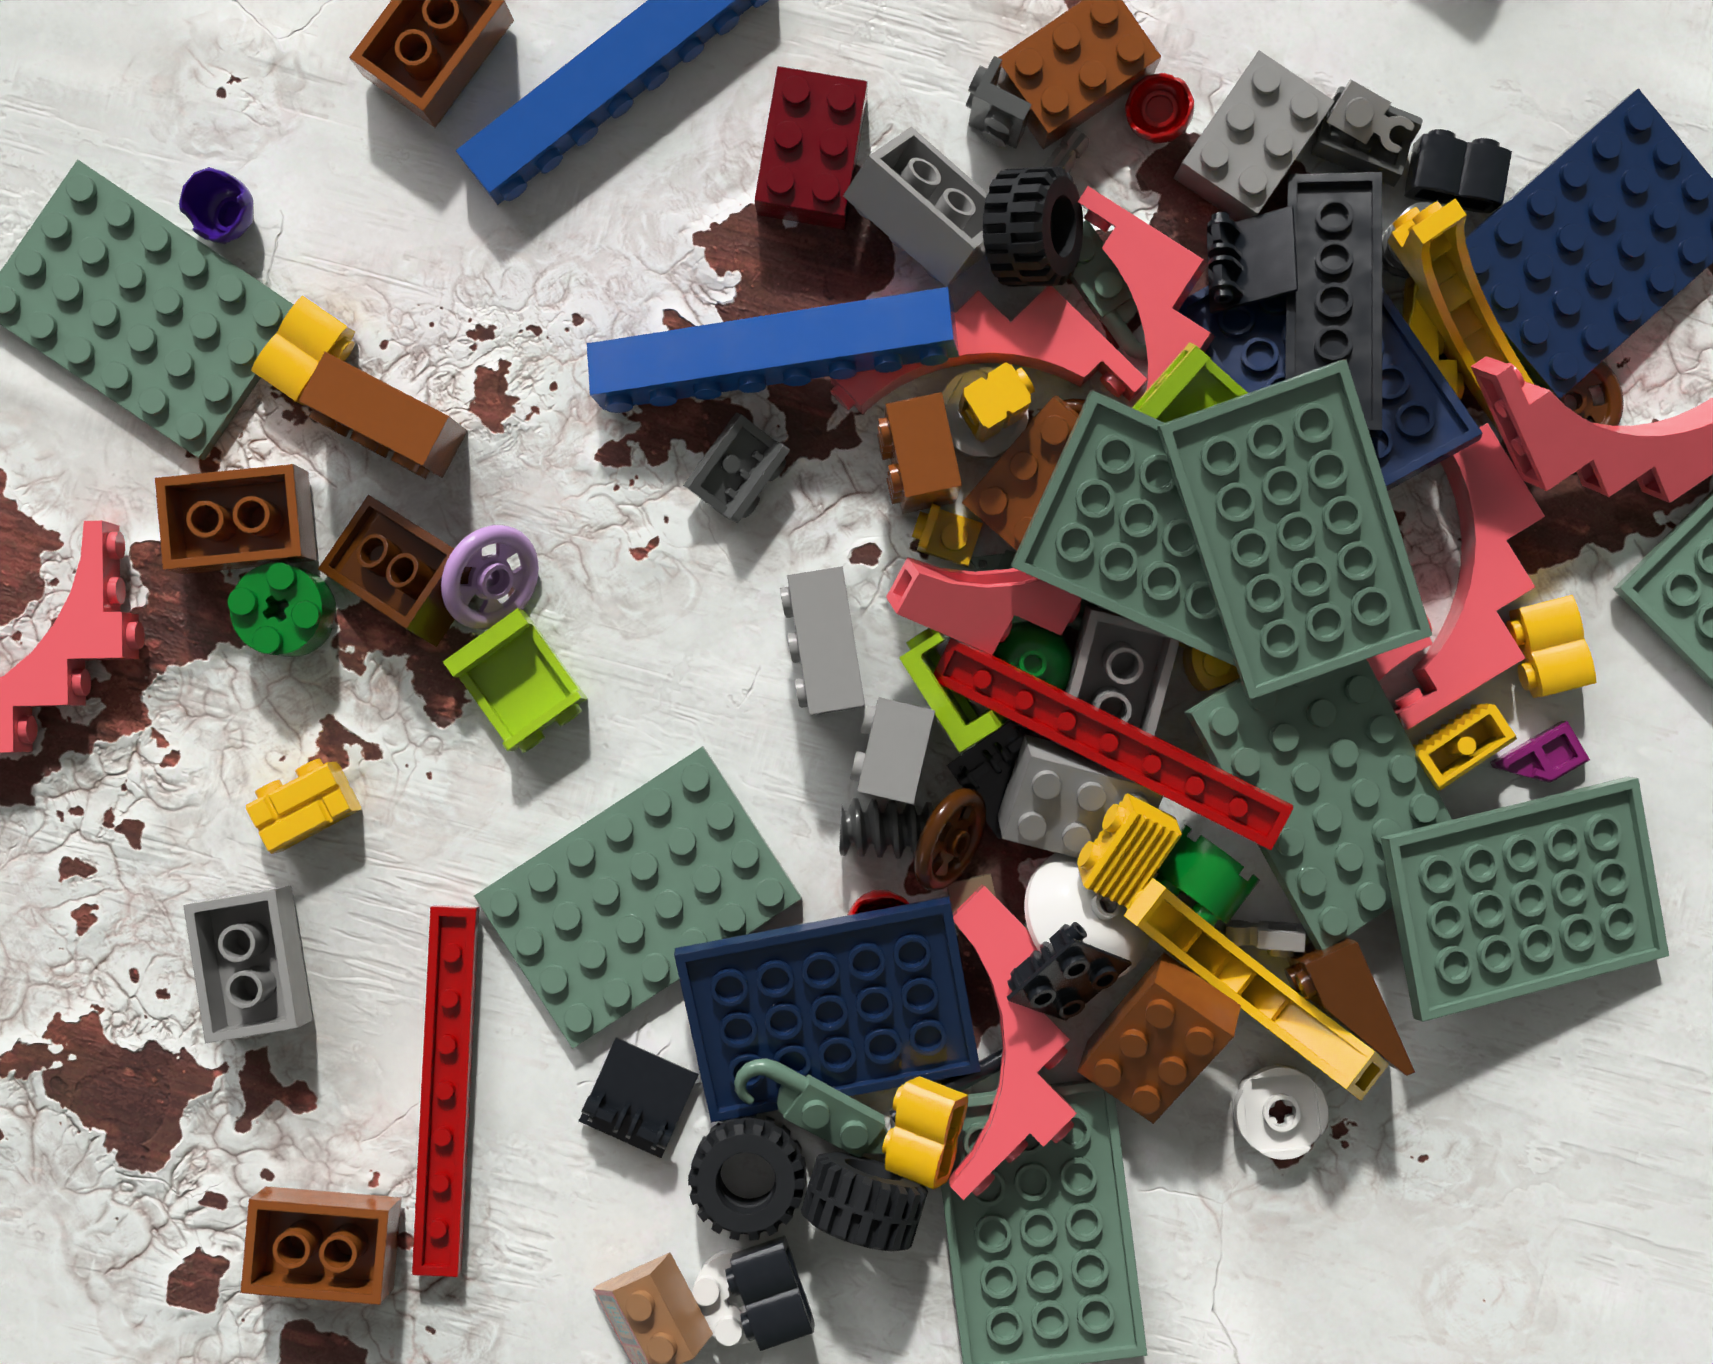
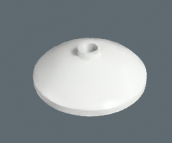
(1059, 898)

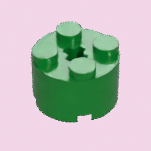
(256, 607)
(1206, 877)

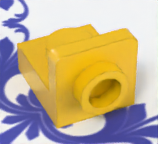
(946, 535)

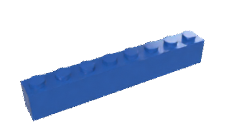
(592, 89)
(773, 350)

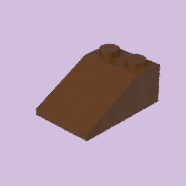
(394, 568)
(1345, 990)

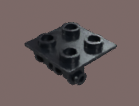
(1251, 258)
(990, 766)
(1064, 974)
(638, 1097)

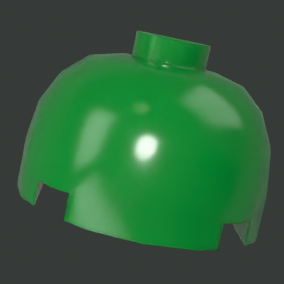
(1037, 653)

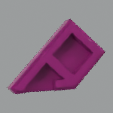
(1545, 755)

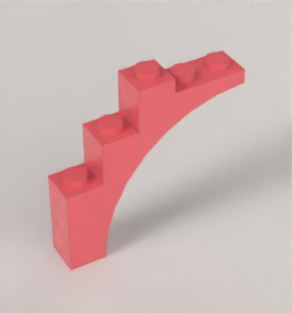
(980, 603)
(85, 630)
(1029, 1041)

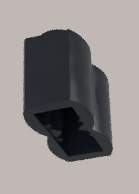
(1453, 169)
(771, 1294)

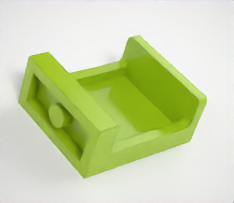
(1187, 387)
(517, 681)
(951, 708)

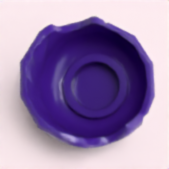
(217, 205)

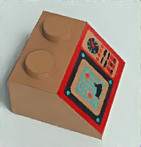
(654, 1313)

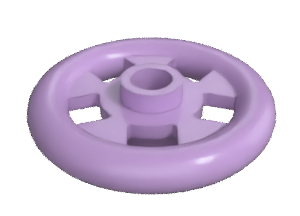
(502, 578)

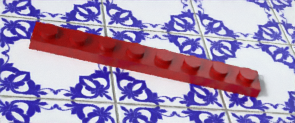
(1113, 743)
(445, 1091)

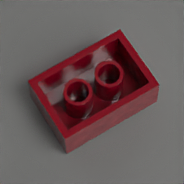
(810, 147)

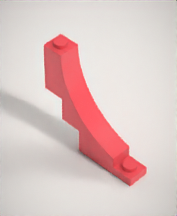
(1157, 275)
(1042, 337)
(1555, 442)
(1474, 639)

